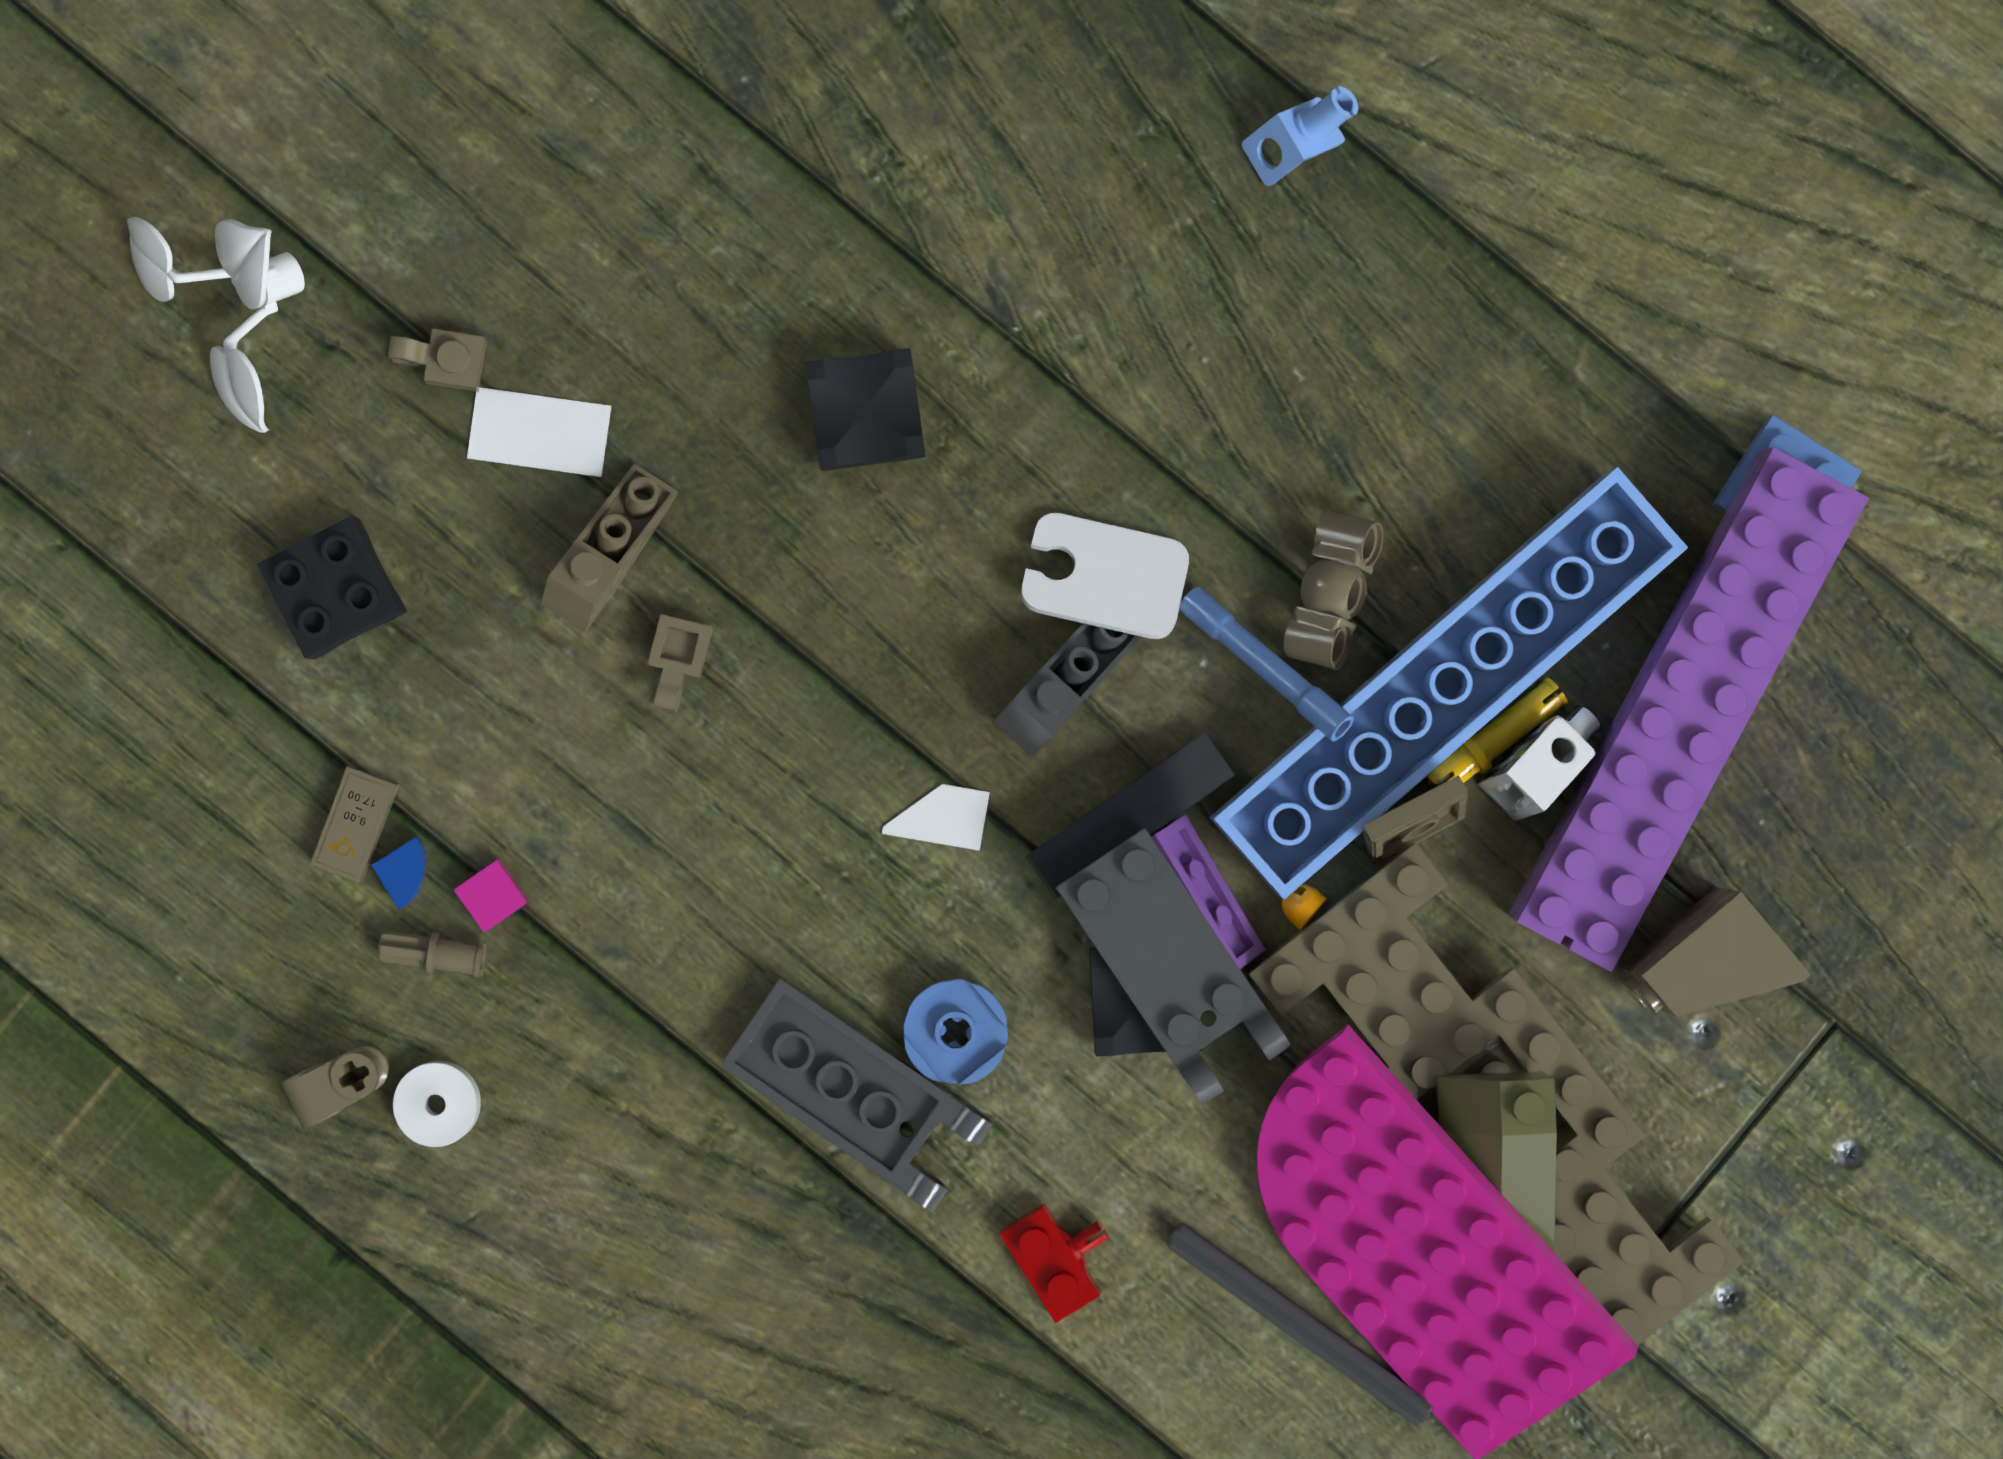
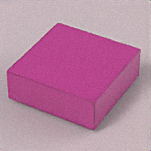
(491, 895)

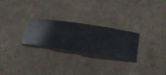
(1143, 803)

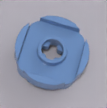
(955, 1062)

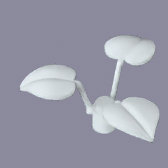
(258, 282)

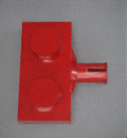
(1054, 1260)

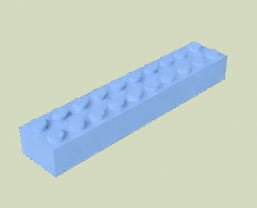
(1450, 682)

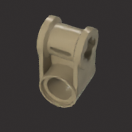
(331, 1087)

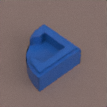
(403, 872)

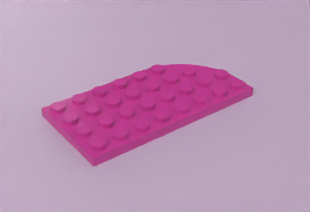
(1426, 1251)

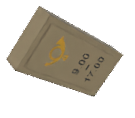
(354, 824)

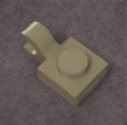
(448, 360)
(678, 651)

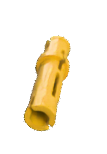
(1500, 734)

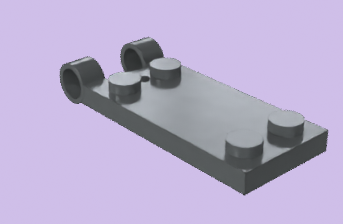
(1167, 957)
(849, 1089)

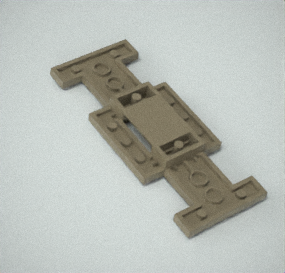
(1432, 1028)

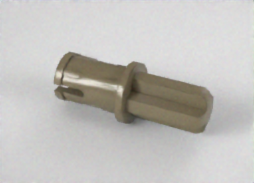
(432, 953)

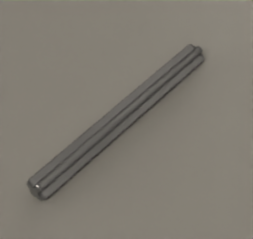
(1298, 1324)

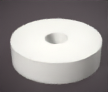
(413, 1109)

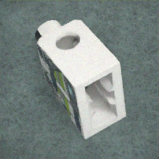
(1542, 764)

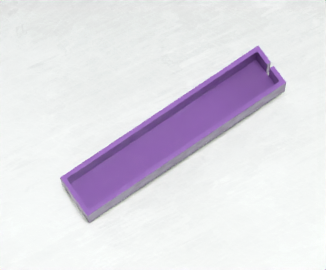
(1688, 706)

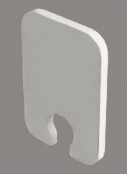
(1118, 578)

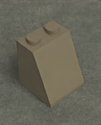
(1711, 958)

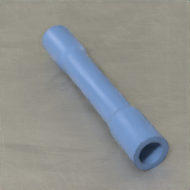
(1308, 699)

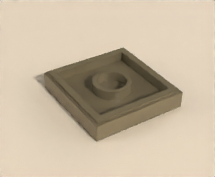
(1415, 820)

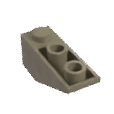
(607, 548)

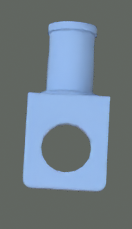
(1301, 133)

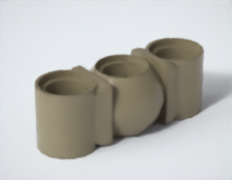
(1333, 590)

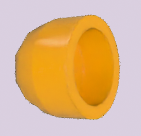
(1303, 905)

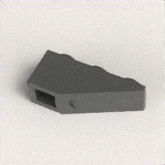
(1063, 685)

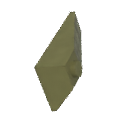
(1510, 1136)

